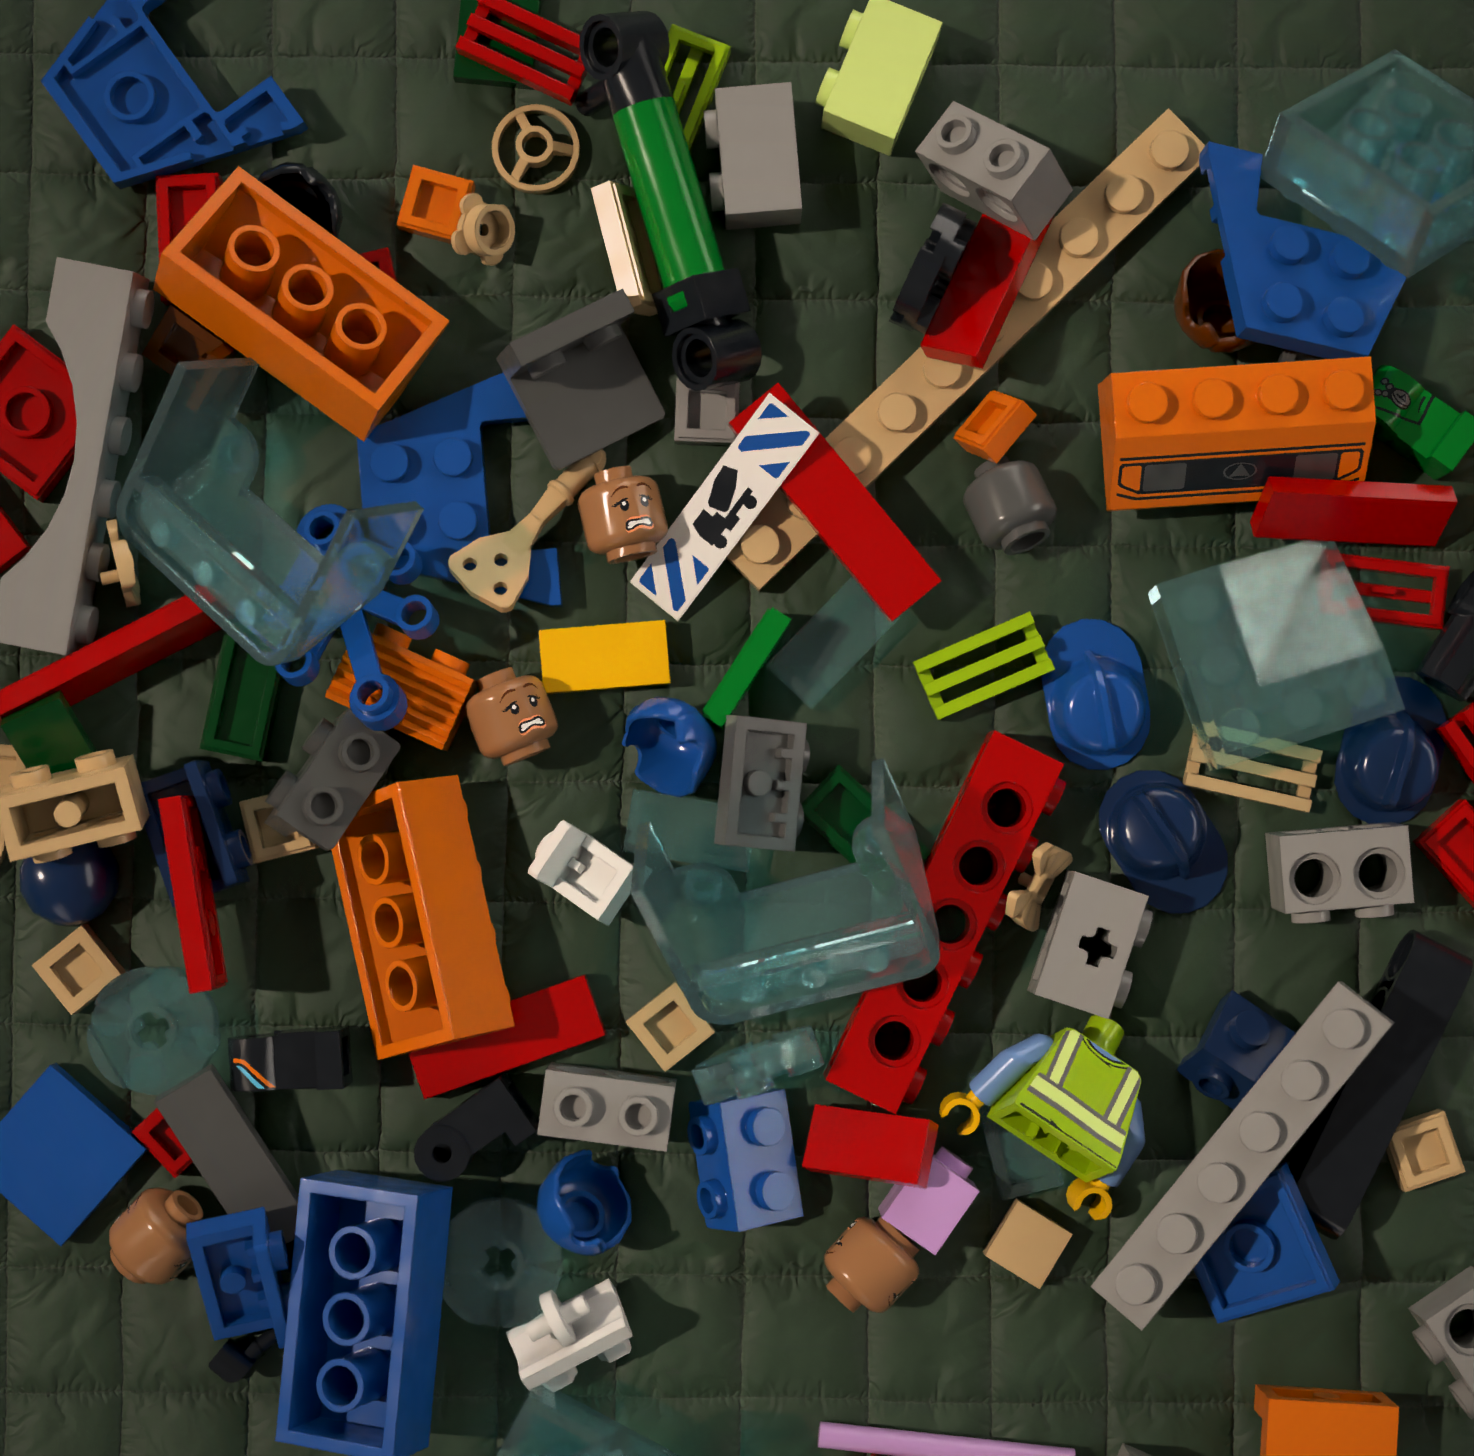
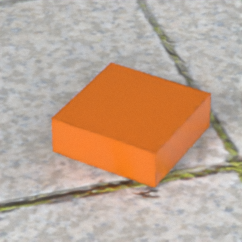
(433, 203)
(994, 426)

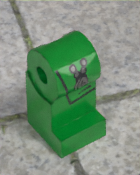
(1419, 423)

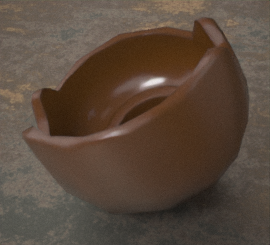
(1204, 306)

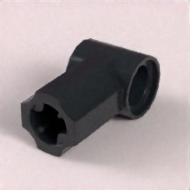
(1450, 659)

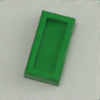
(746, 667)

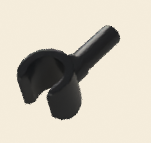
(234, 1361)

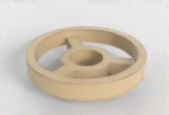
(526, 161)

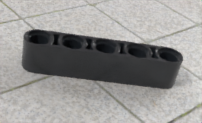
(1360, 1120)

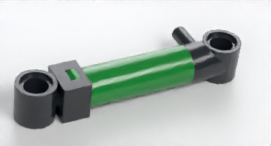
(698, 293)

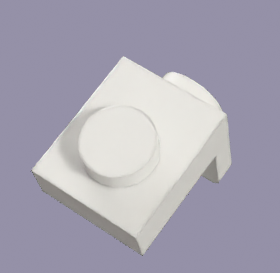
(583, 871)

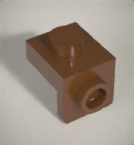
(184, 339)

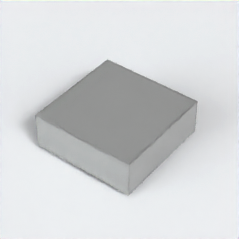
(705, 415)

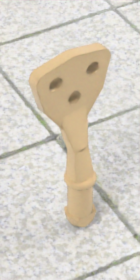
(518, 542)

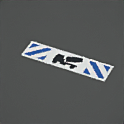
(724, 506)

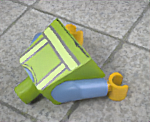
(1068, 1103)

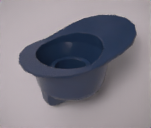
(1392, 761)
(1163, 841)

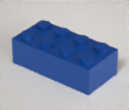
(364, 1314)

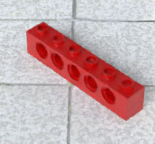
(1035, 783)

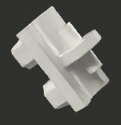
(570, 1335)

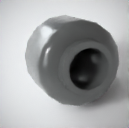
(1010, 505)

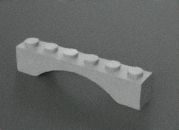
(98, 326)
(1242, 1154)

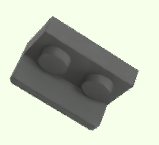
(761, 783)

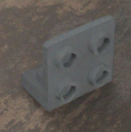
(581, 381)

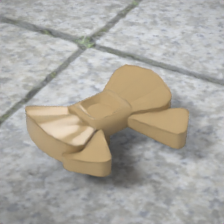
(125, 567)
(1025, 905)

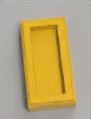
(604, 657)

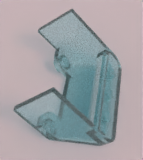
(224, 546)
(796, 937)

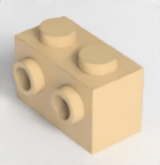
(86, 804)

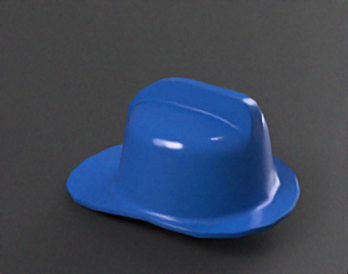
(1096, 694)

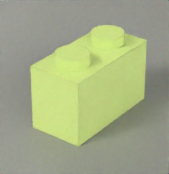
(879, 75)

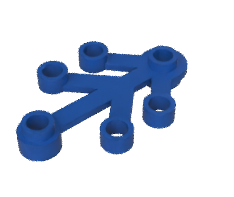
(357, 635)

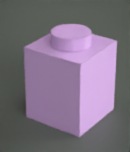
(932, 1212)

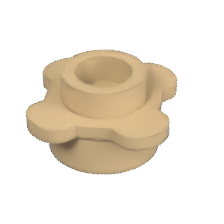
(497, 230)

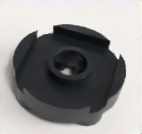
(932, 269)

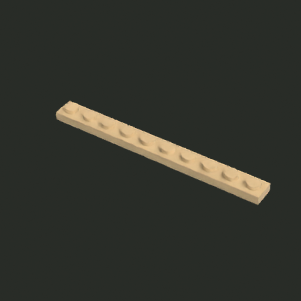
(929, 387)

